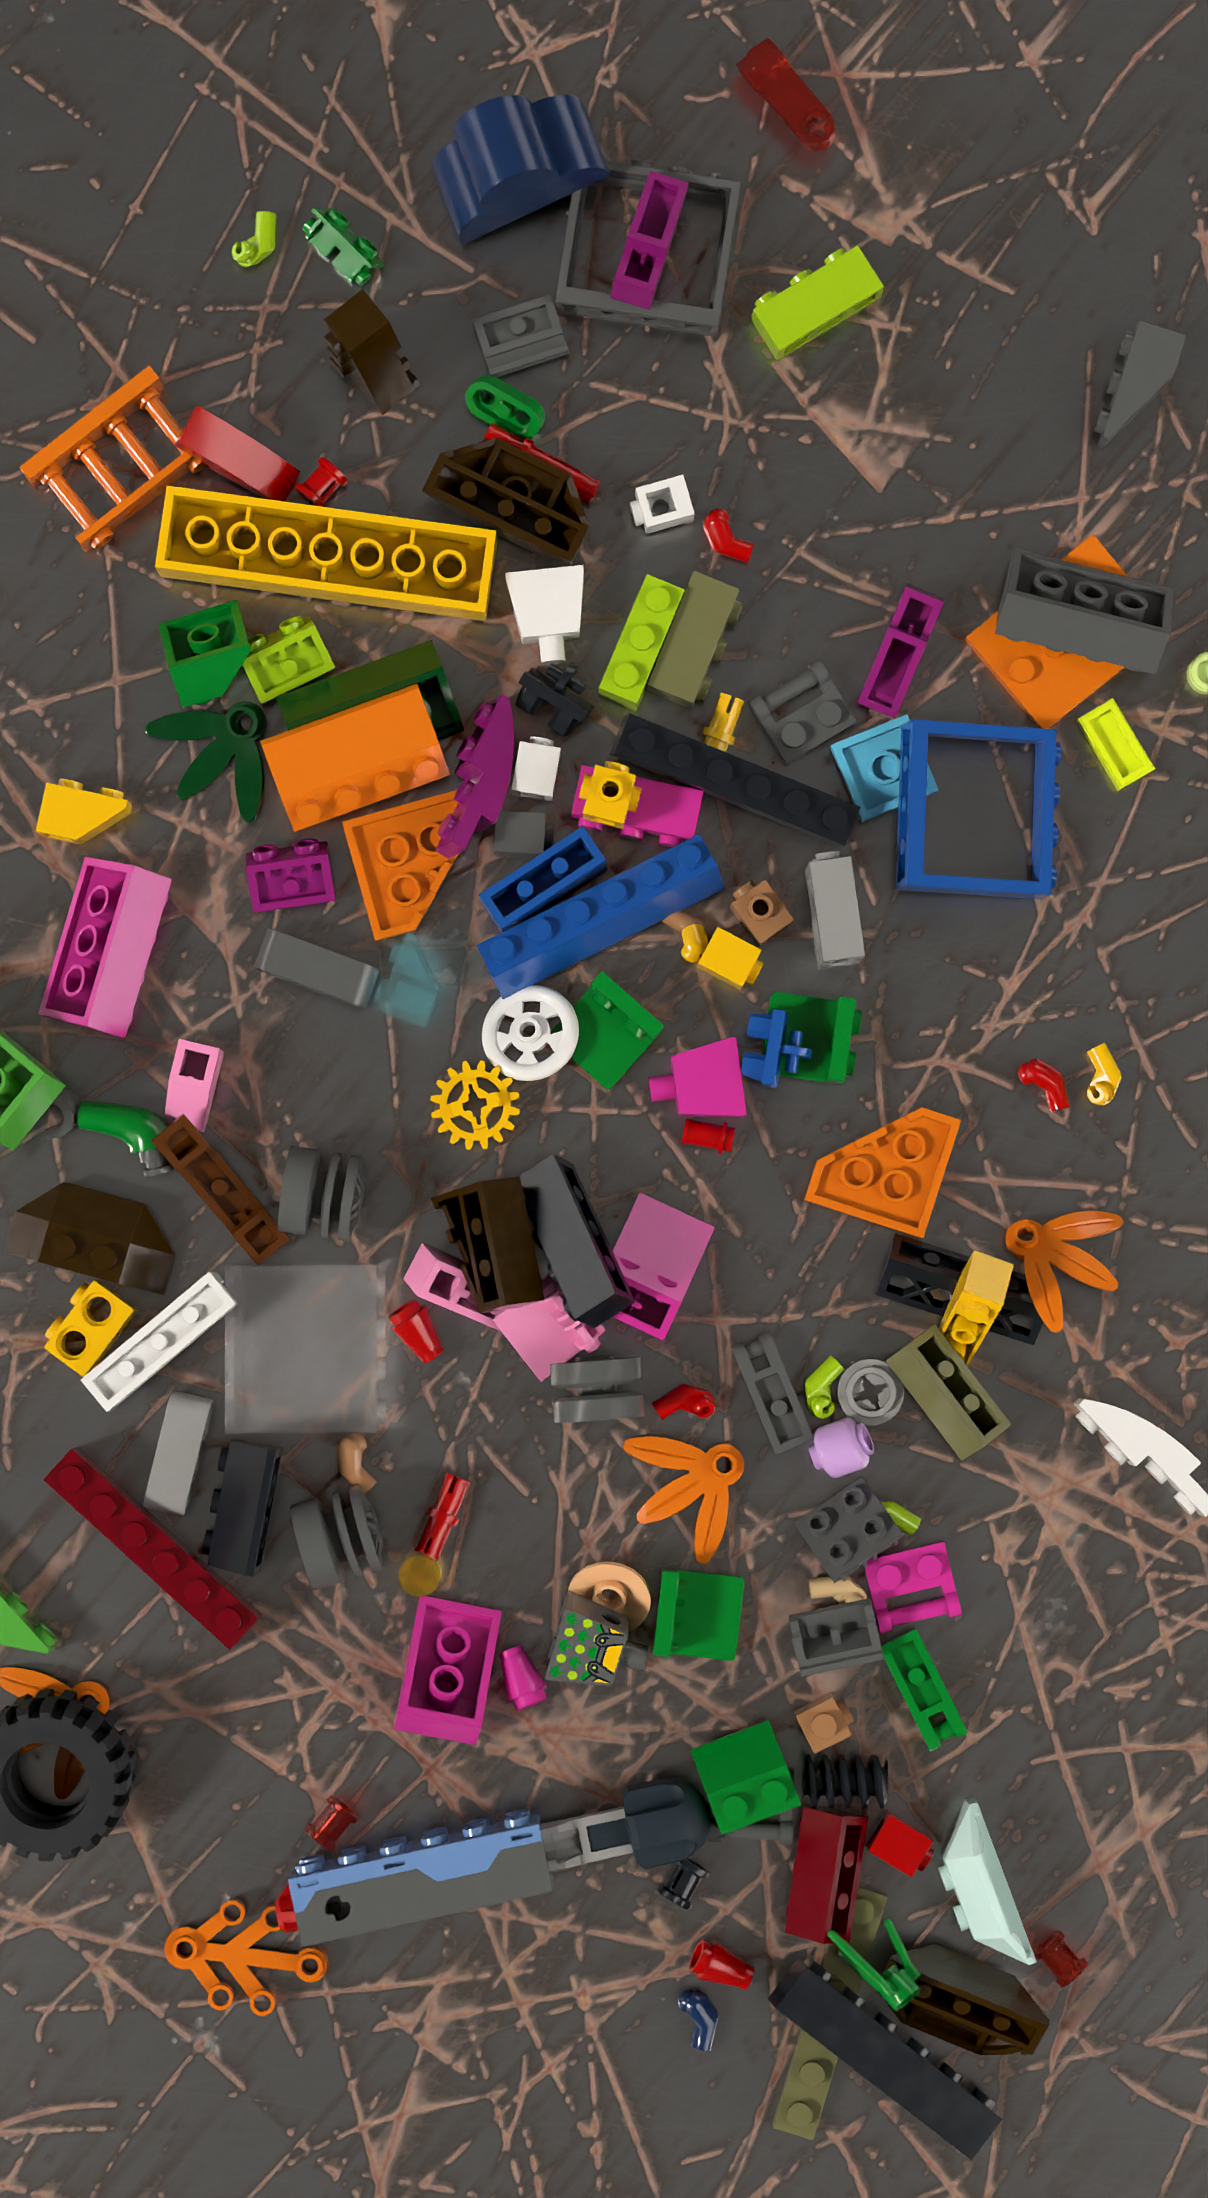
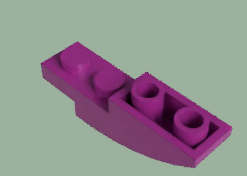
(486, 767)

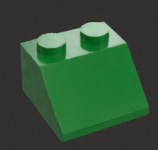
(745, 1777)

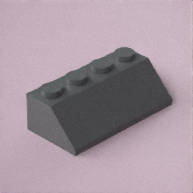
(1085, 611)

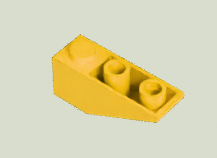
(975, 1303)

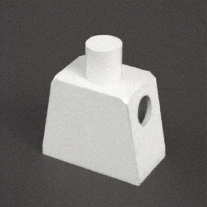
(547, 608)

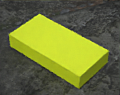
(1115, 744)

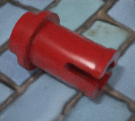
(709, 1135)

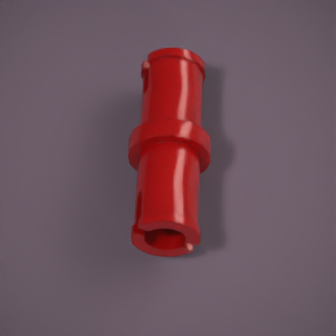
(442, 1516)

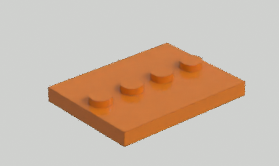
(1040, 679)

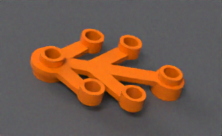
(237, 1955)

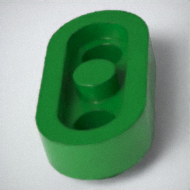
(505, 407)

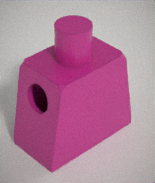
(704, 1082)

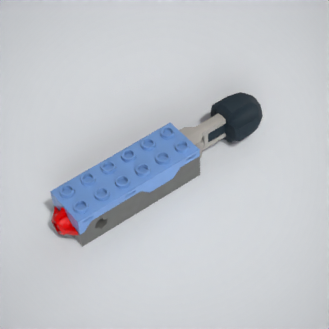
(485, 1862)

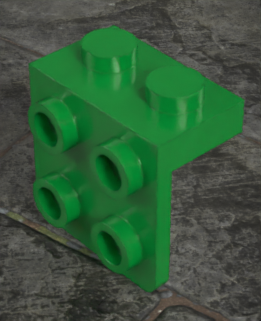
(825, 1030)

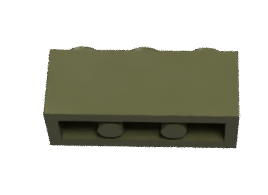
(695, 641)
(948, 1392)

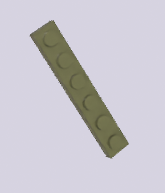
(812, 2062)

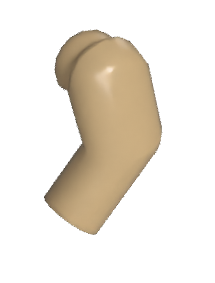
(841, 1591)

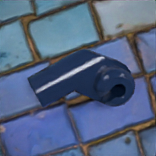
(704, 2016)

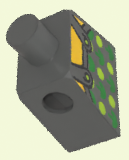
(591, 1644)

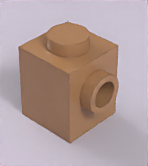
(760, 911)
(824, 1722)

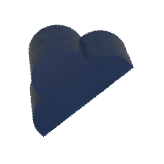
(516, 160)

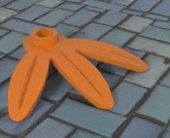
(1048, 1248)
(681, 1492)
(25, 1681)

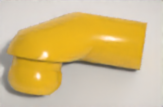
(1106, 1076)

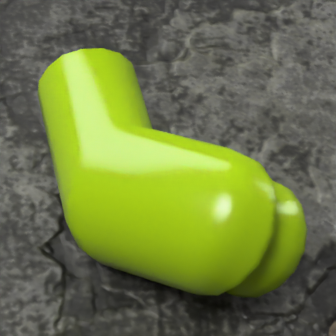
(260, 245)

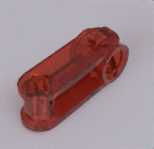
(787, 94)

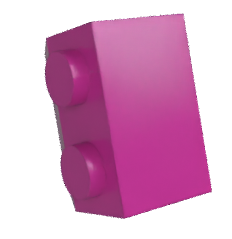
(448, 1670)

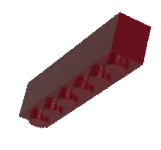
(152, 1547)

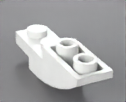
(1136, 1439)

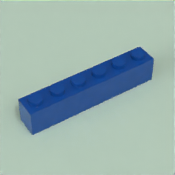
(601, 916)

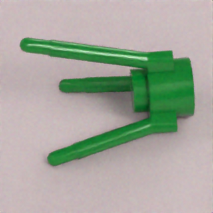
(894, 1985)

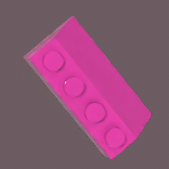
(105, 946)

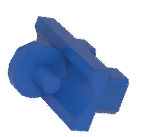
(768, 1066)

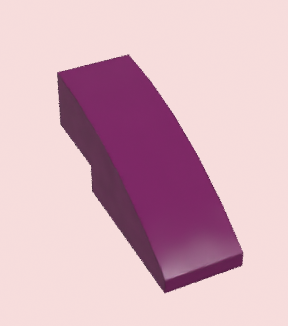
(649, 240)
(901, 650)

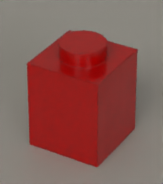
(900, 1844)

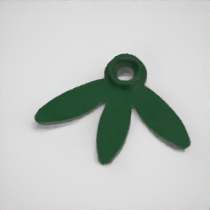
(213, 760)

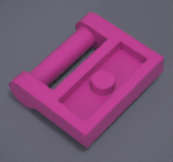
(907, 1573)

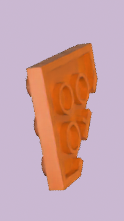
(399, 862)
(888, 1173)

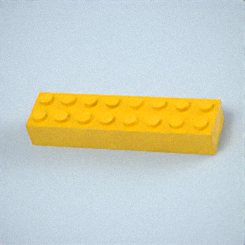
(326, 553)

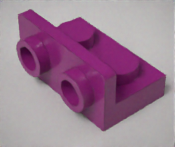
(289, 875)

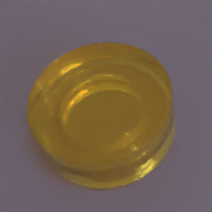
(419, 1575)

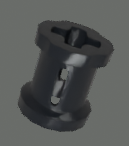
(683, 1882)

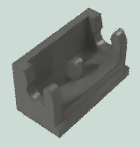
(836, 1637)

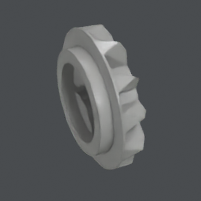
(889, 1398)

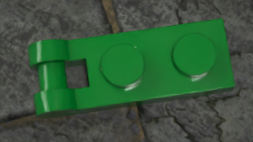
(922, 1688)

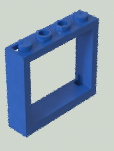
(913, 808)

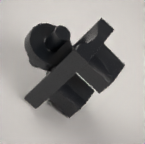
(539, 687)

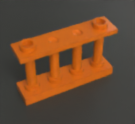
(79, 442)

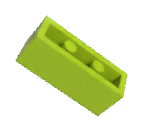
(816, 301)
(640, 642)

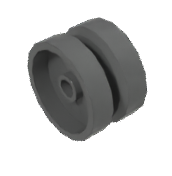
(597, 1389)

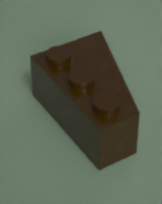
(495, 1242)

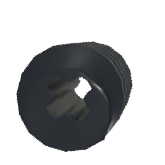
(844, 1780)

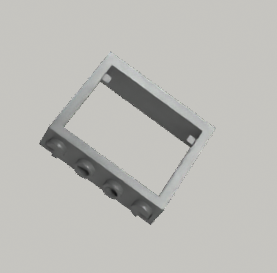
(661, 314)

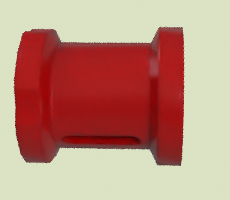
(321, 483)

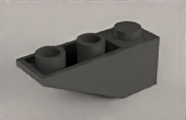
(1147, 369)

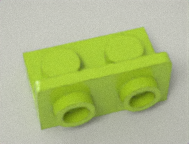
(286, 658)

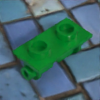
(356, 253)

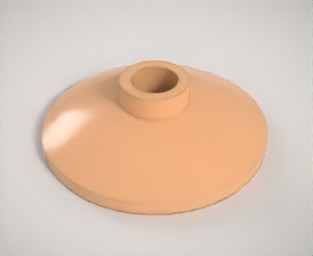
(631, 1594)

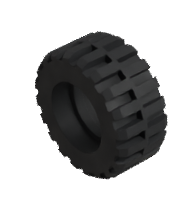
(98, 1746)

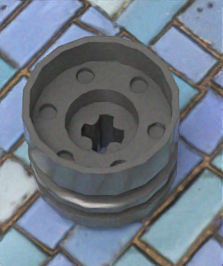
(320, 1193)
(337, 1537)

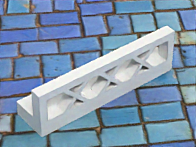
(159, 1341)

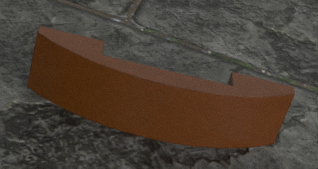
(220, 1188)

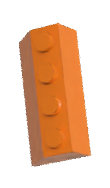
(355, 757)

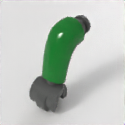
(127, 1122)

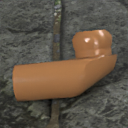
(349, 1462)

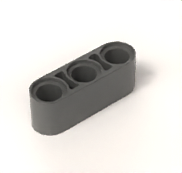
(316, 968)

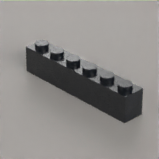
(734, 780)
(884, 2058)

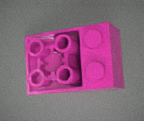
(658, 1260)

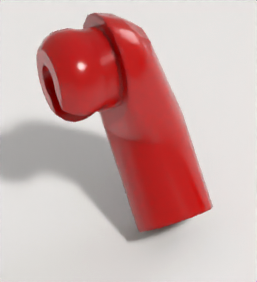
(1047, 1078)
(685, 1398)

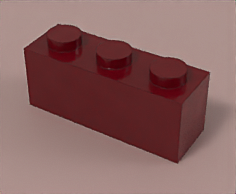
(826, 1874)

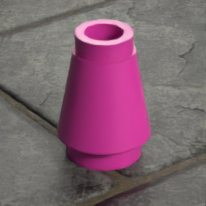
(521, 1679)

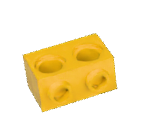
(98, 1335)

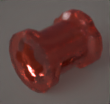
(331, 1823)
(1060, 1958)

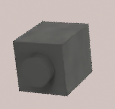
(522, 834)

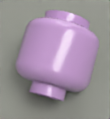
(841, 1447)

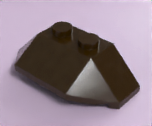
(512, 494)
(93, 1237)
(971, 2004)

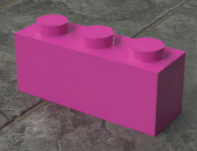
(662, 811)

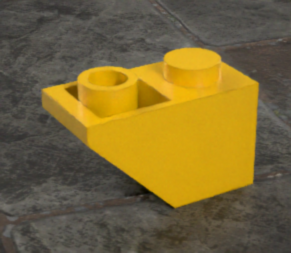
(79, 815)

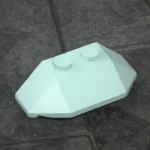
(981, 1886)

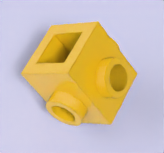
(604, 809)

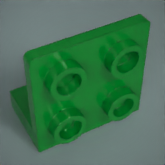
(611, 1031)
(698, 1614)

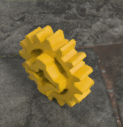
(456, 1109)

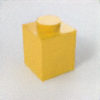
(731, 959)

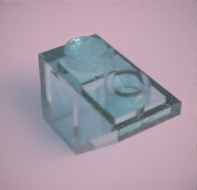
(411, 989)

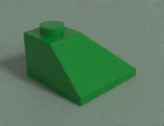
(205, 651)

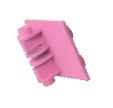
(545, 1331)

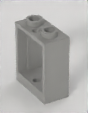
(834, 910)

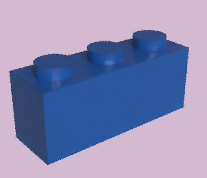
(544, 880)

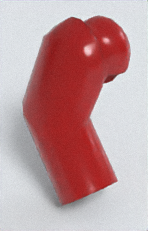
(722, 539)

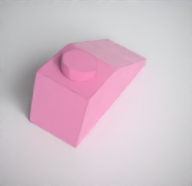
(440, 1280)

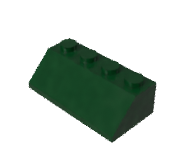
(373, 680)

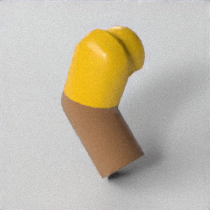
(692, 932)

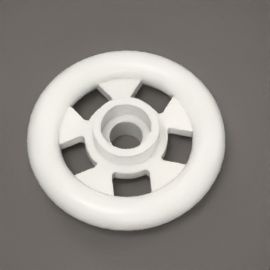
(562, 1042)

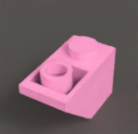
(193, 1082)

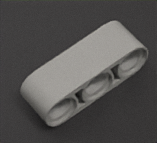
(178, 1453)

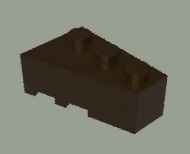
(366, 349)

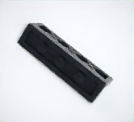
(936, 1268)

